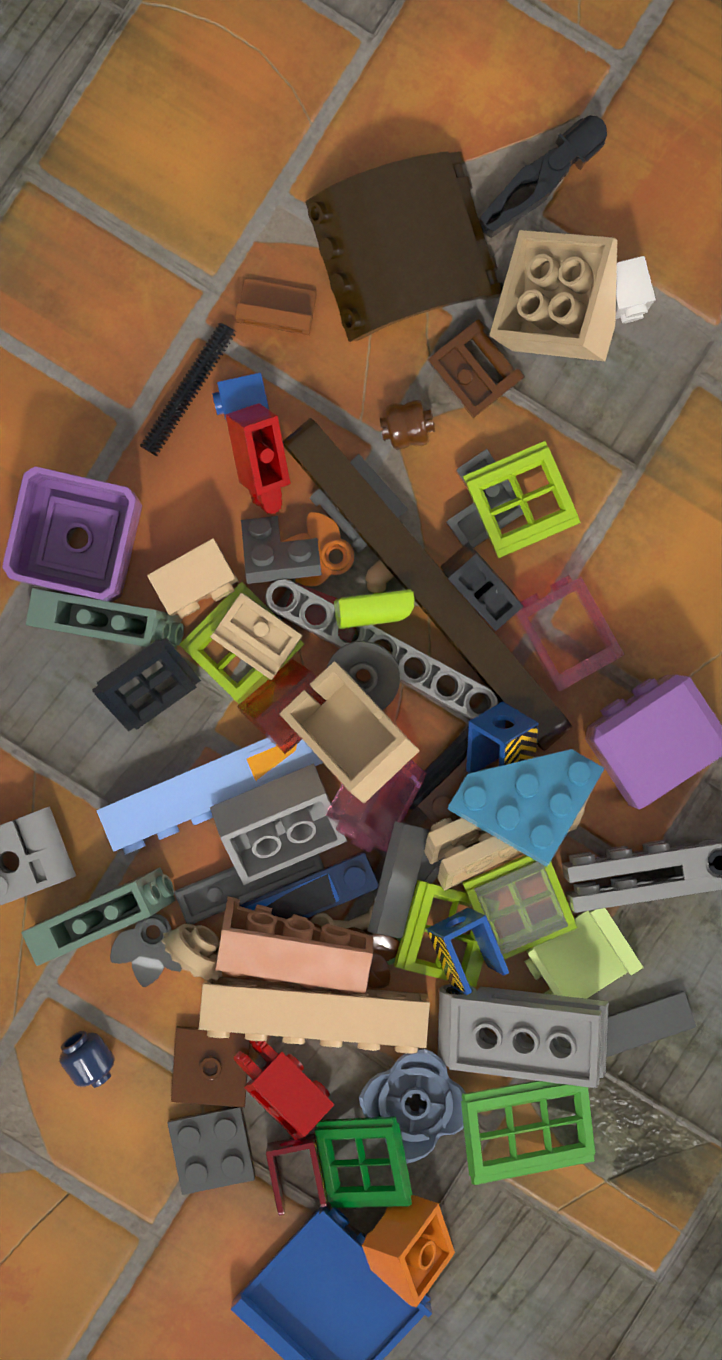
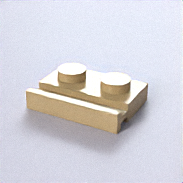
(256, 636)

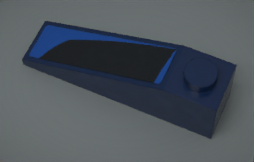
(321, 889)

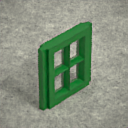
(365, 1195)

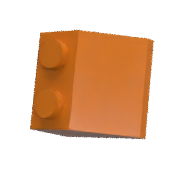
(409, 1248)

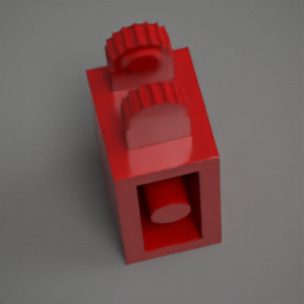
(259, 455)
(285, 1090)

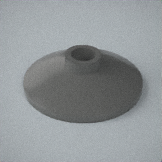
(378, 662)

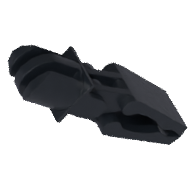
(575, 147)

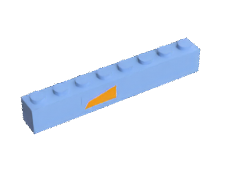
(194, 792)

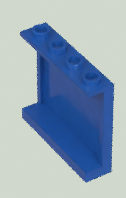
(324, 1299)

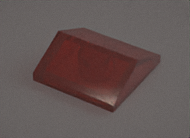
(273, 697)

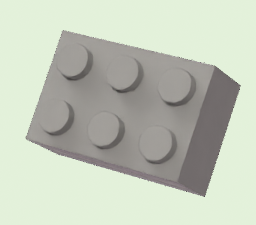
(277, 824)

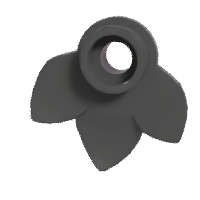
(146, 953)

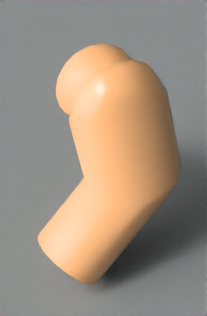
(377, 577)

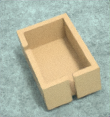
(349, 733)

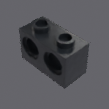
(481, 586)

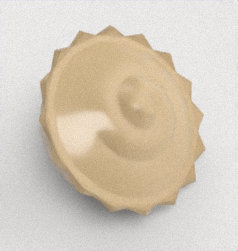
(194, 949)

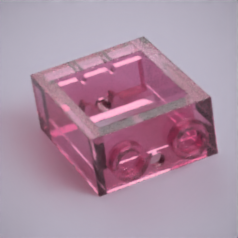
(585, 667)
(373, 821)

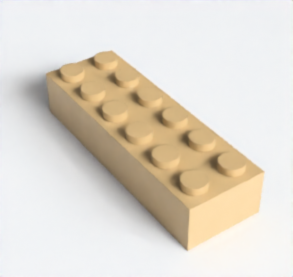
(314, 1013)

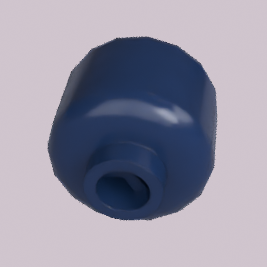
(86, 1059)

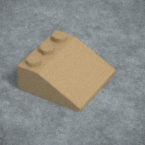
(559, 296)

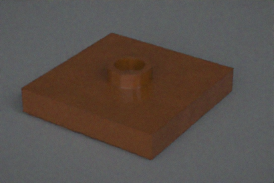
(207, 1070)

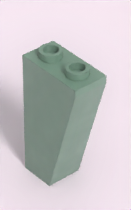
(102, 619)
(99, 916)

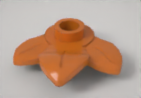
(329, 540)

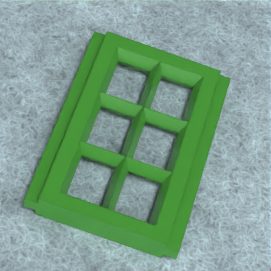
(530, 1162)

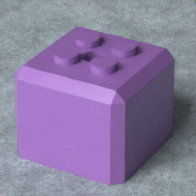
(46, 513)
(655, 738)

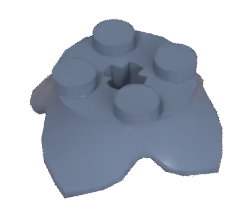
(423, 1075)

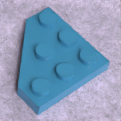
(529, 800)

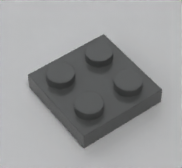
(211, 1150)

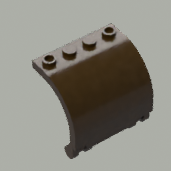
(402, 242)

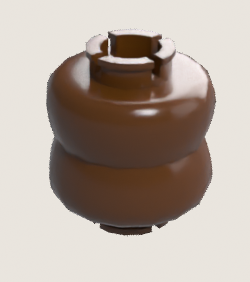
(407, 424)

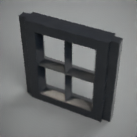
(121, 704)

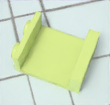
(583, 958)

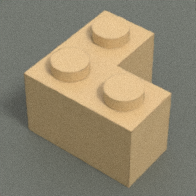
(192, 578)

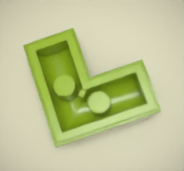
(373, 608)

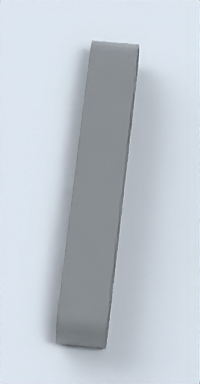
(399, 650)

